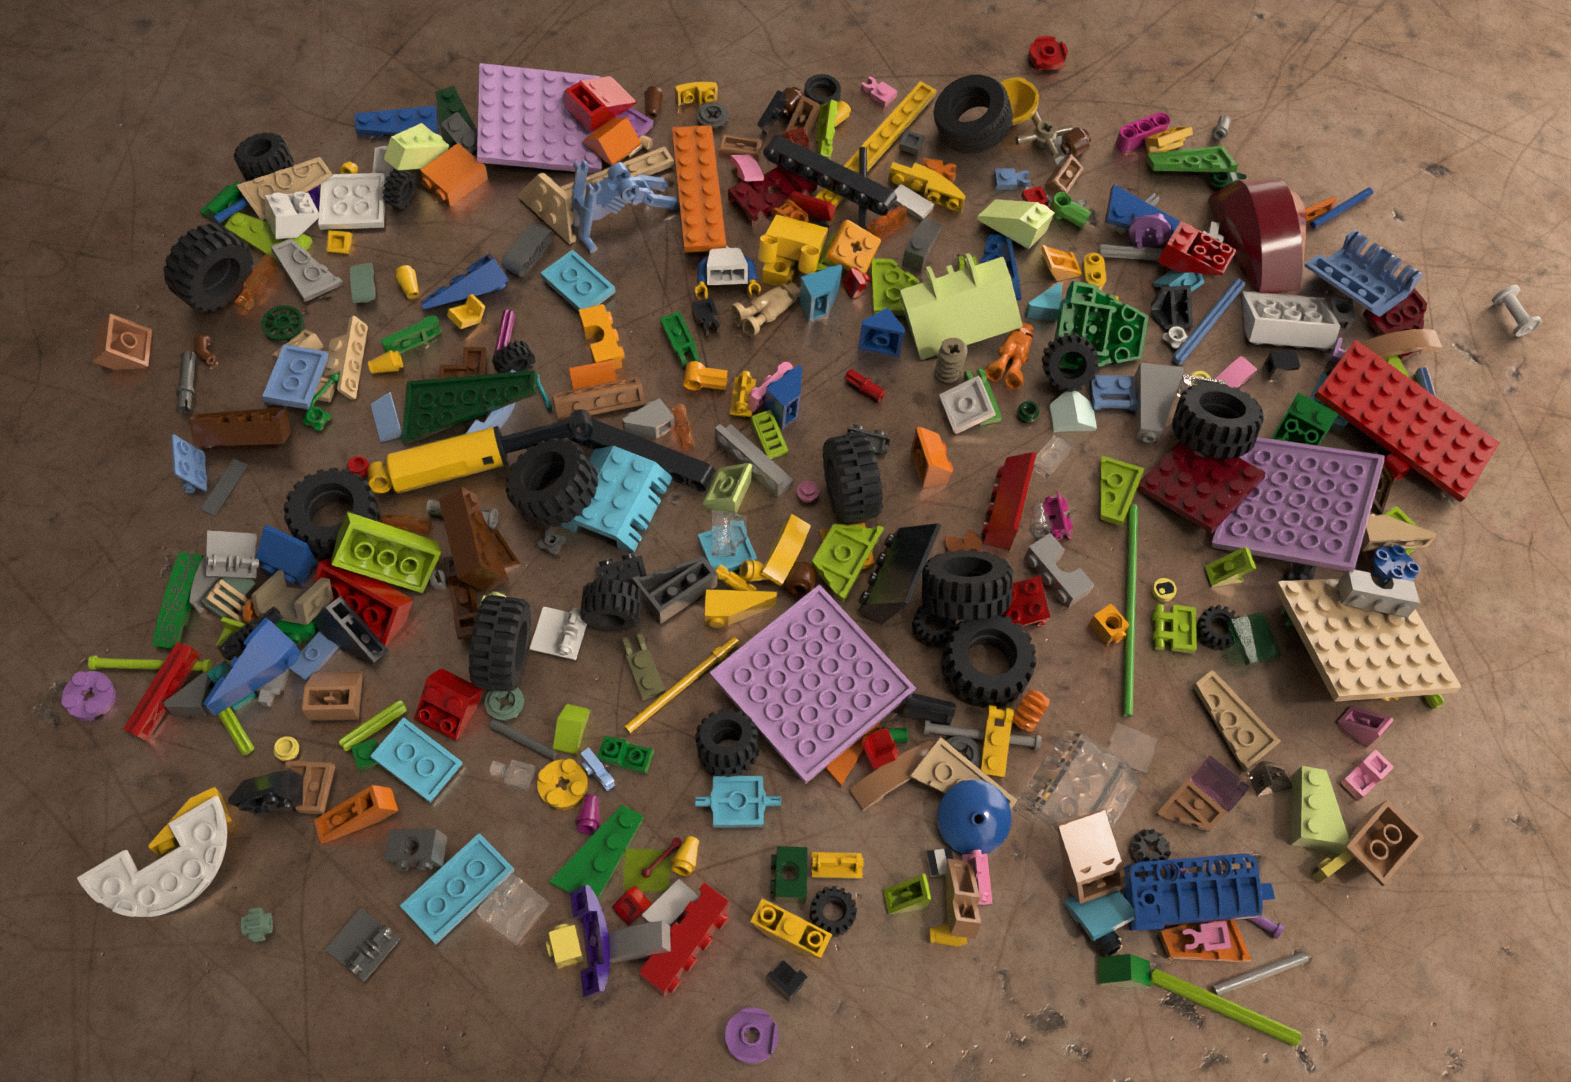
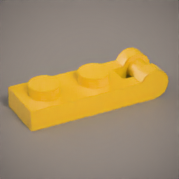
(996, 741)

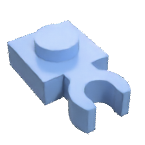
(593, 766)

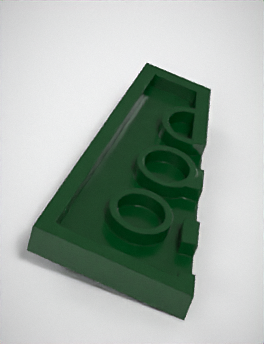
(448, 103)

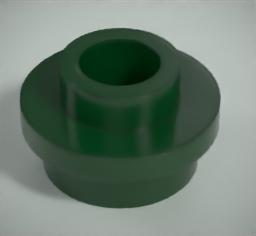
(1030, 407)

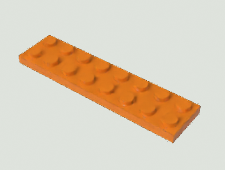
(698, 188)

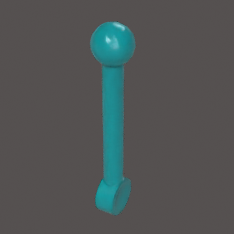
(547, 402)

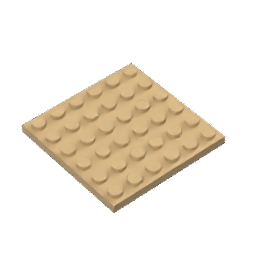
(1362, 649)

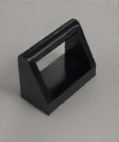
(927, 708)

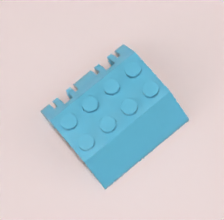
(622, 496)

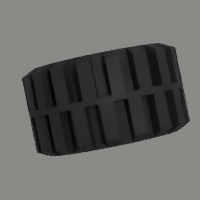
(262, 155)
(1082, 374)
(611, 605)
(727, 758)

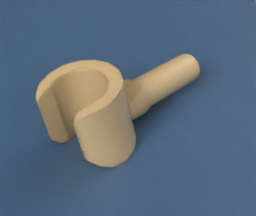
(645, 143)

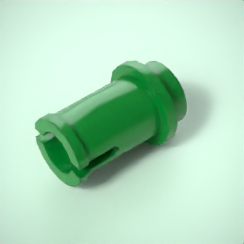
(899, 735)

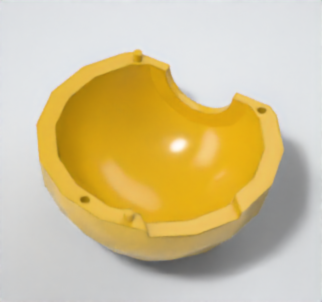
(1023, 98)

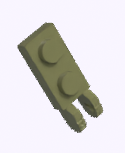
(643, 669)

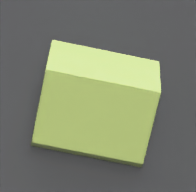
(728, 488)

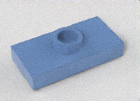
(314, 656)

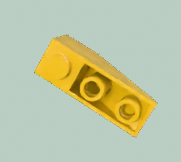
(166, 841)

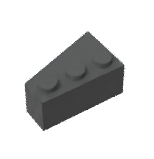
(676, 588)

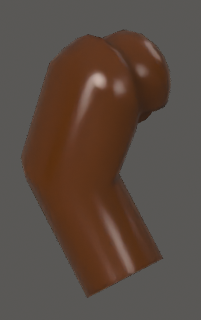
(201, 342)

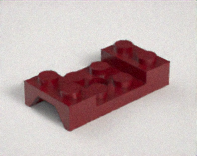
(759, 202)

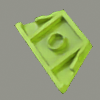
(844, 555)

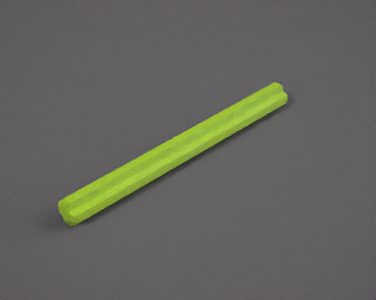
(1225, 1007)

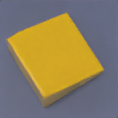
(339, 241)

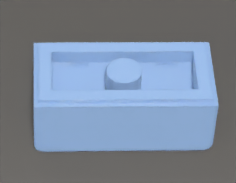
(386, 418)

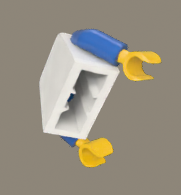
(726, 267)

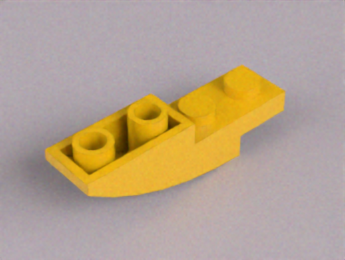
(933, 185)

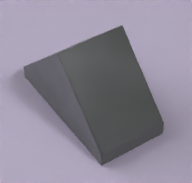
(191, 698)

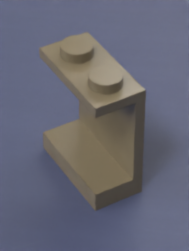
(294, 604)

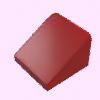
(631, 905)

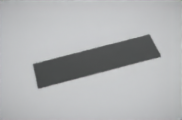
(224, 487)

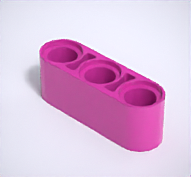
(1134, 134)

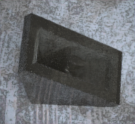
(1269, 778)

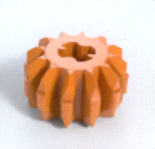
(1030, 710)

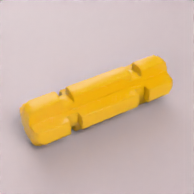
(733, 580)

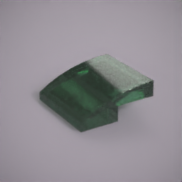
(1254, 638)

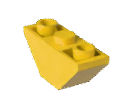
(790, 930)

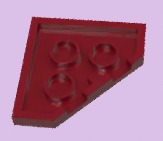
(1402, 317)

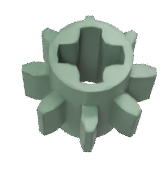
(256, 924)

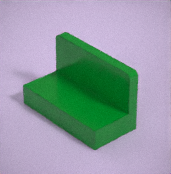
(224, 199)

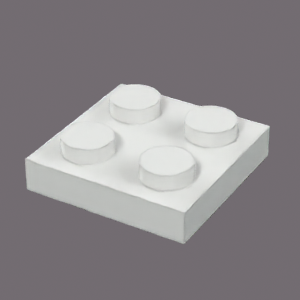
(967, 404)

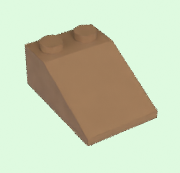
(1383, 841)

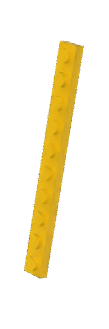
(887, 133)

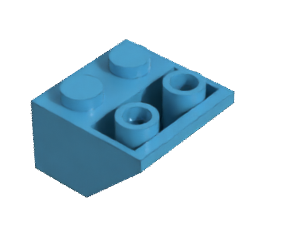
(819, 292)

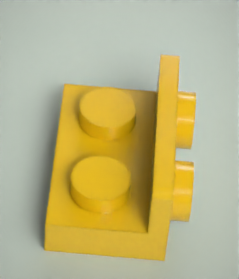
(1167, 139)

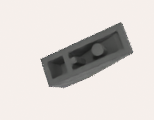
(921, 244)

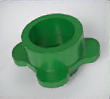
(314, 413)

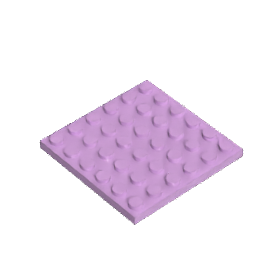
(526, 120)
(1306, 507)
(812, 683)

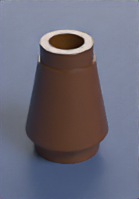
(653, 100)

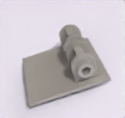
(231, 554)

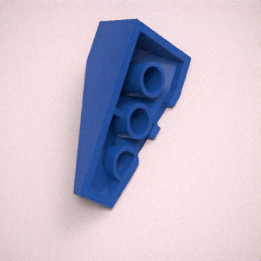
(1001, 246)
(264, 658)

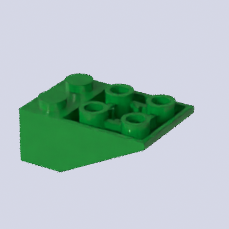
(1304, 422)

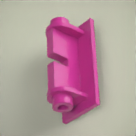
(1062, 524)

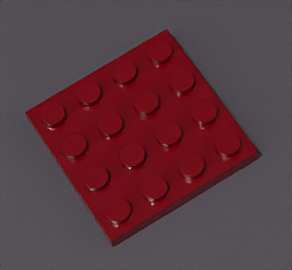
(1200, 486)

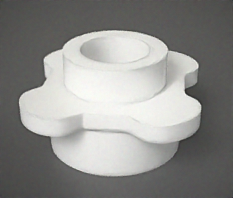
(1178, 333)

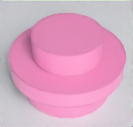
(808, 491)

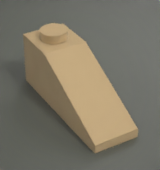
(1388, 531)

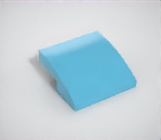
(1101, 914)

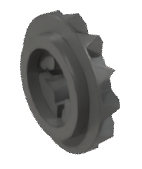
(712, 109)
(972, 753)
(1139, 846)

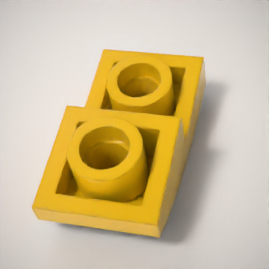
(701, 91)

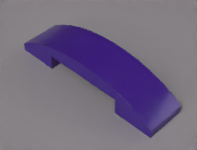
(596, 939)

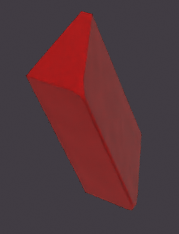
(814, 206)

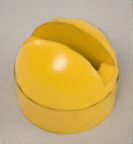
(348, 168)

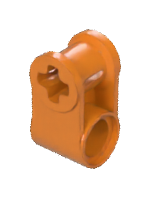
(790, 210)

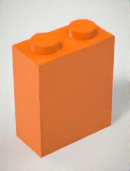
(453, 174)

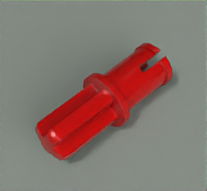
(865, 385)

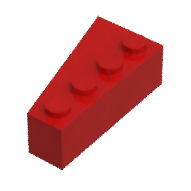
(686, 940)

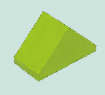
(570, 729)
(908, 895)

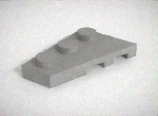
(303, 271)

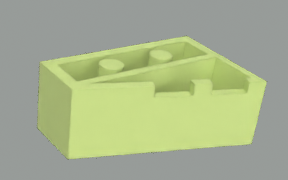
(414, 148)
(1315, 812)

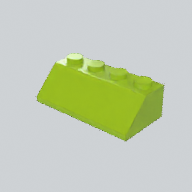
(385, 552)

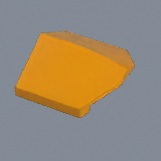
(1061, 264)

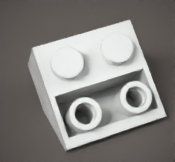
(290, 214)

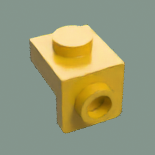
(467, 314)

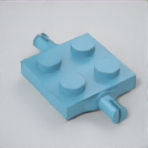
(738, 801)

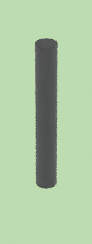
(523, 739)

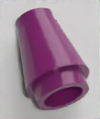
(588, 815)

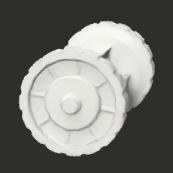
(1508, 298)

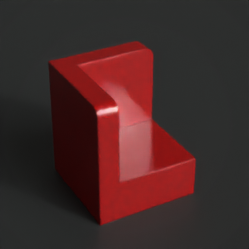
(880, 747)

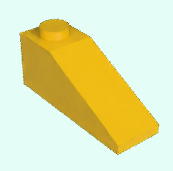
(732, 606)

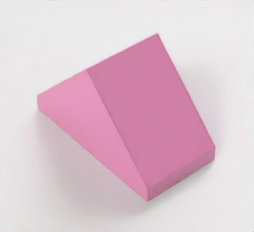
(1364, 724)

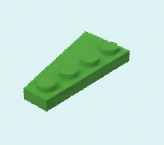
(1197, 160)

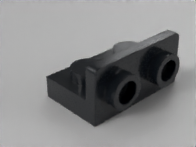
(622, 570)

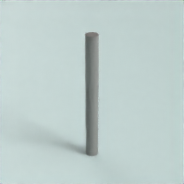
(1260, 973)

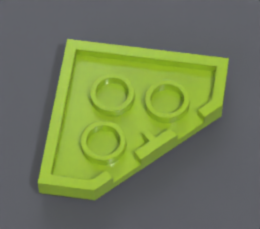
(886, 283)

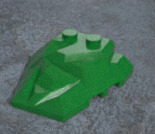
(1109, 325)

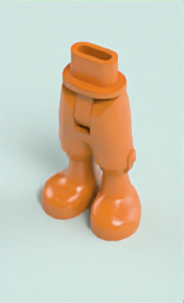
(1015, 347)

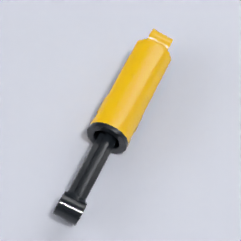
(467, 454)

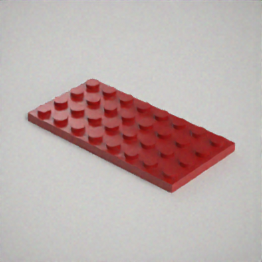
(1407, 420)

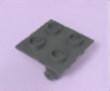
(362, 944)

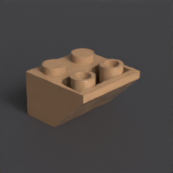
(333, 696)

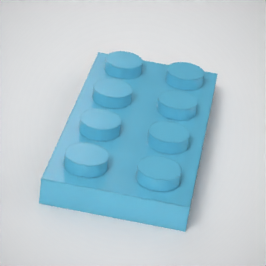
(456, 888)

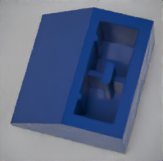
(784, 397)

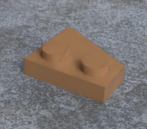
(316, 784)
(1192, 808)

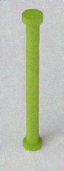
(95, 662)

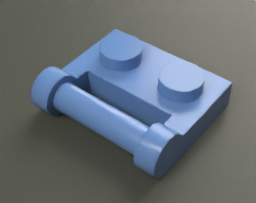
(1113, 387)

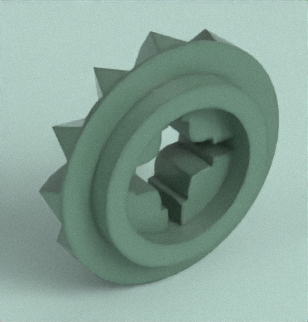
(494, 707)

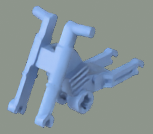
(612, 195)

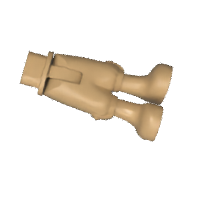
(768, 305)

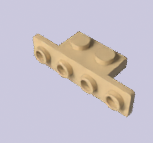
(346, 357)

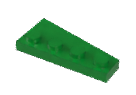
(600, 854)

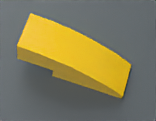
(785, 549)

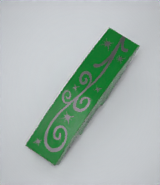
(175, 603)

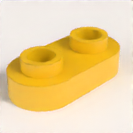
(1094, 266)

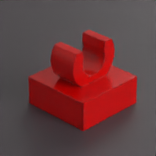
(855, 282)

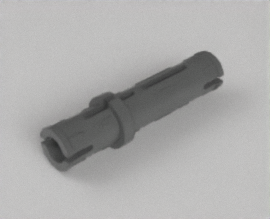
(185, 389)

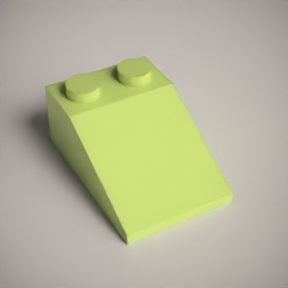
(1018, 220)

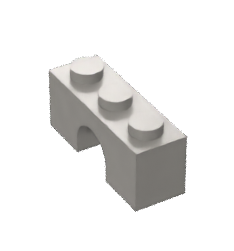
(1068, 586)
(1396, 598)

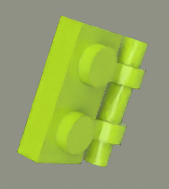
(1183, 628)

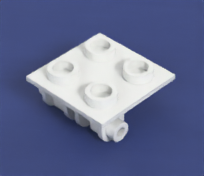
(559, 633)

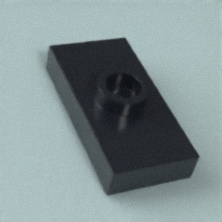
(772, 112)

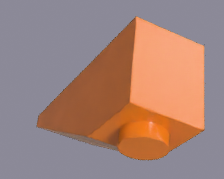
(356, 813)

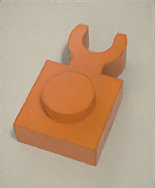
(937, 166)

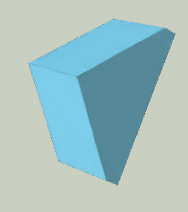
(1045, 305)

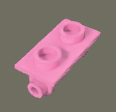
(981, 871)

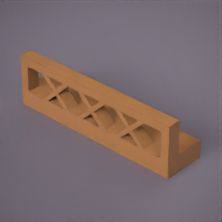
(599, 398)

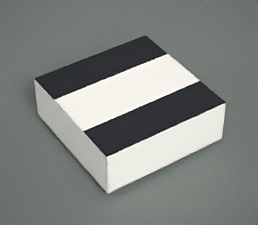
(937, 861)

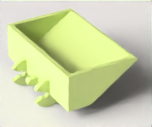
(961, 305)

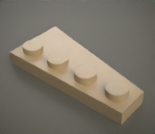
(945, 767)

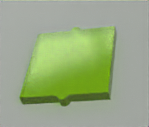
(640, 859)

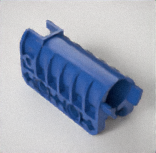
(1195, 895)

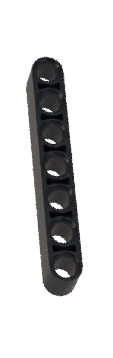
(830, 175)
(681, 467)

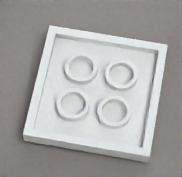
(352, 201)

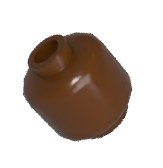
(794, 95)
(1075, 142)
(801, 579)

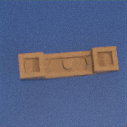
(1404, 342)
(888, 777)

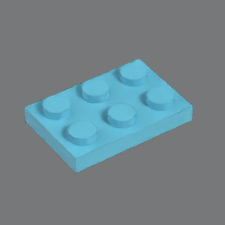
(577, 281)
(416, 760)

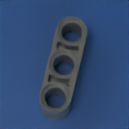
(527, 249)

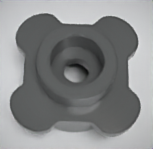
(552, 548)

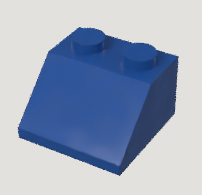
(285, 553)

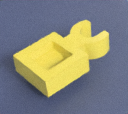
(1328, 866)

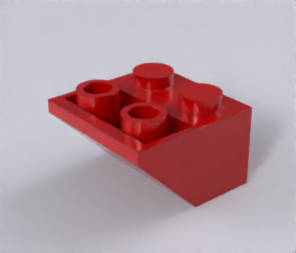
(447, 703)

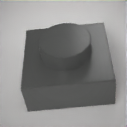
(911, 142)

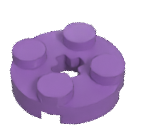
(79, 685)
(760, 1049)

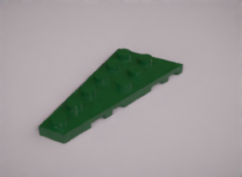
(450, 401)

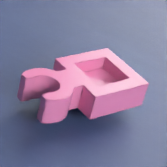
(880, 93)
(1211, 935)

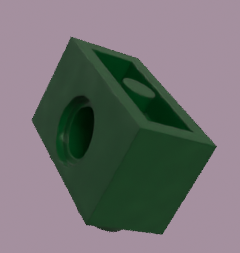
(795, 860)

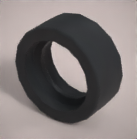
(825, 82)

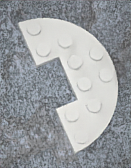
(171, 879)

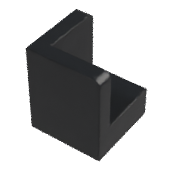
(1281, 361)
(786, 980)

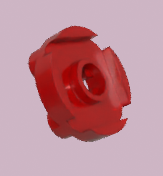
(1051, 61)

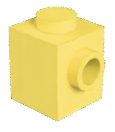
(564, 945)

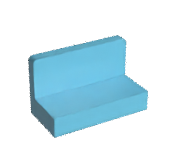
(1175, 278)

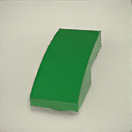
(625, 755)

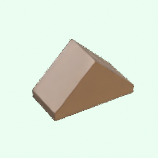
(805, 115)

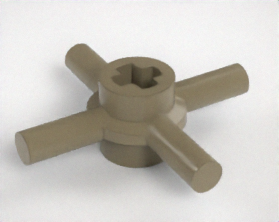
(1044, 135)

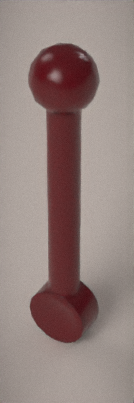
(676, 843)

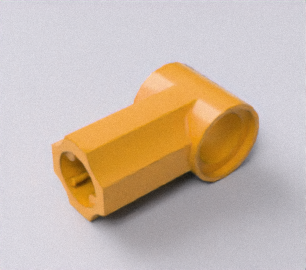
(699, 376)

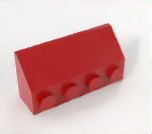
(1008, 501)
(372, 600)

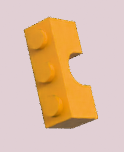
(597, 324)

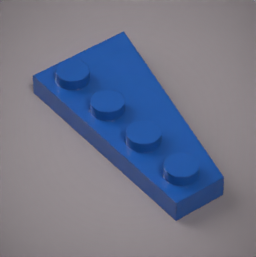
(395, 121)
(1125, 206)

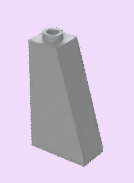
(1155, 393)

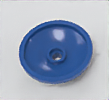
(958, 811)

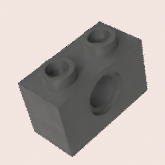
(402, 844)

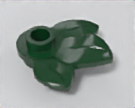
(1222, 179)

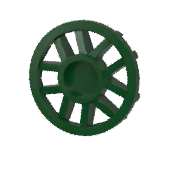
(282, 323)

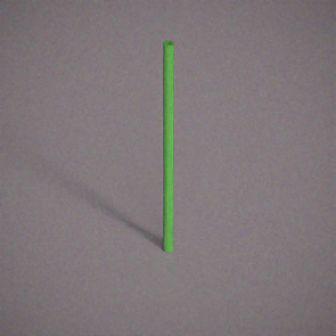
(1130, 612)

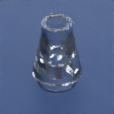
(1039, 523)

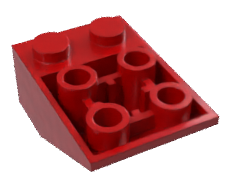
(597, 101)
(1195, 252)

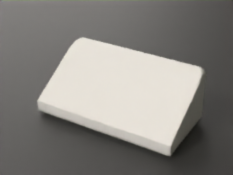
(670, 904)

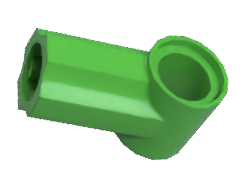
(1066, 209)

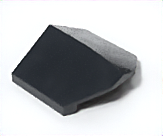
(1173, 307)

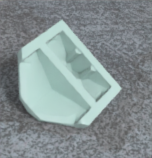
(1072, 413)

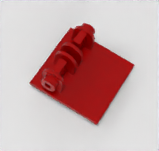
(1028, 603)

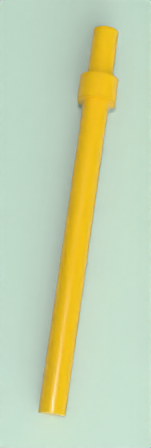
(717, 655)

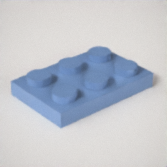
(295, 376)

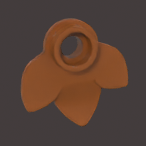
(970, 542)

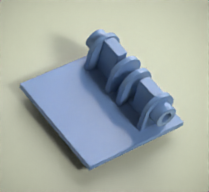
(189, 465)

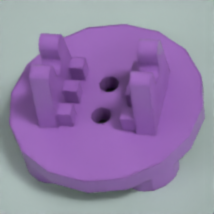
(1158, 228)

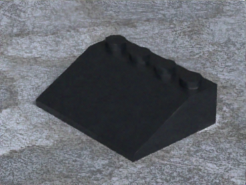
(897, 571)

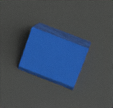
(882, 334)

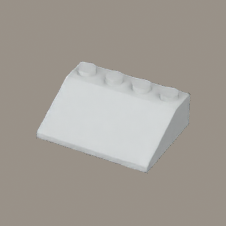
(1289, 320)

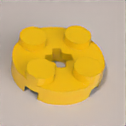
(550, 777)

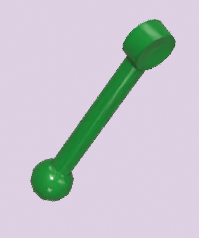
(334, 378)

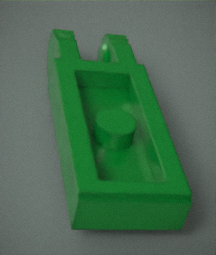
(412, 336)
(679, 337)

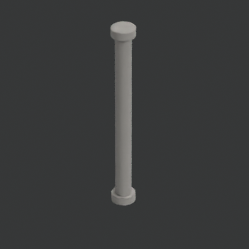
(978, 734)

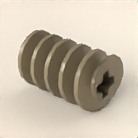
(950, 360)

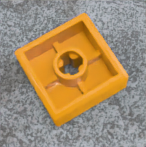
(841, 247)

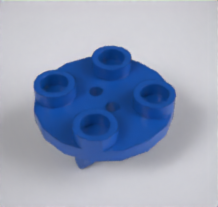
(1394, 563)

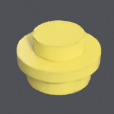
(286, 748)

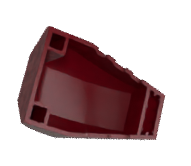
(1267, 230)

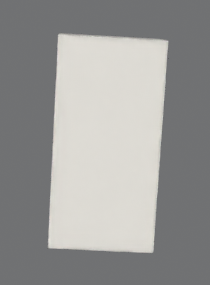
(916, 204)

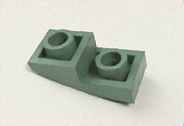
(362, 283)

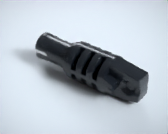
(234, 644)

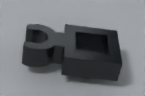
(706, 313)

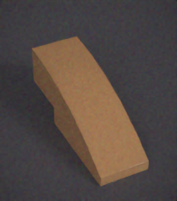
(962, 899)

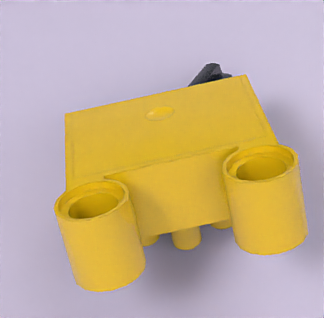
(794, 241)

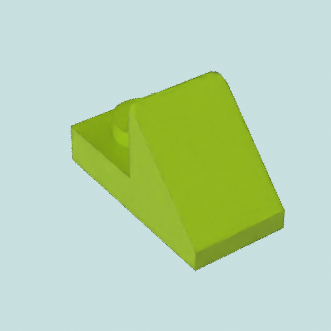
(1230, 568)

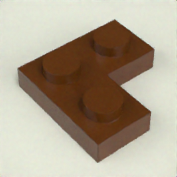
(473, 364)

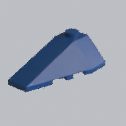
(481, 278)

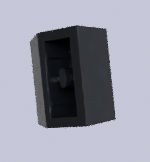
(269, 793)

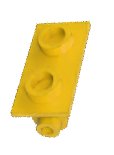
(742, 387)
(837, 865)

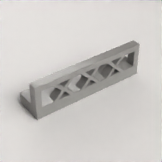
(746, 452)

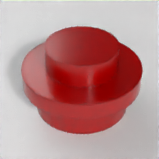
(358, 465)

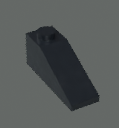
(347, 630)

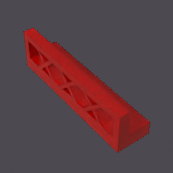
(165, 684)

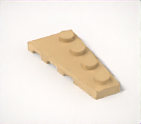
(294, 179)
(1238, 724)

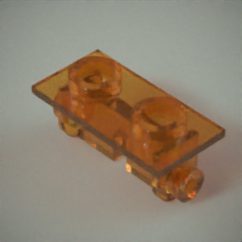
(889, 223)

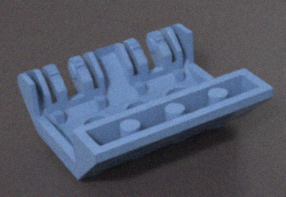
(1366, 277)

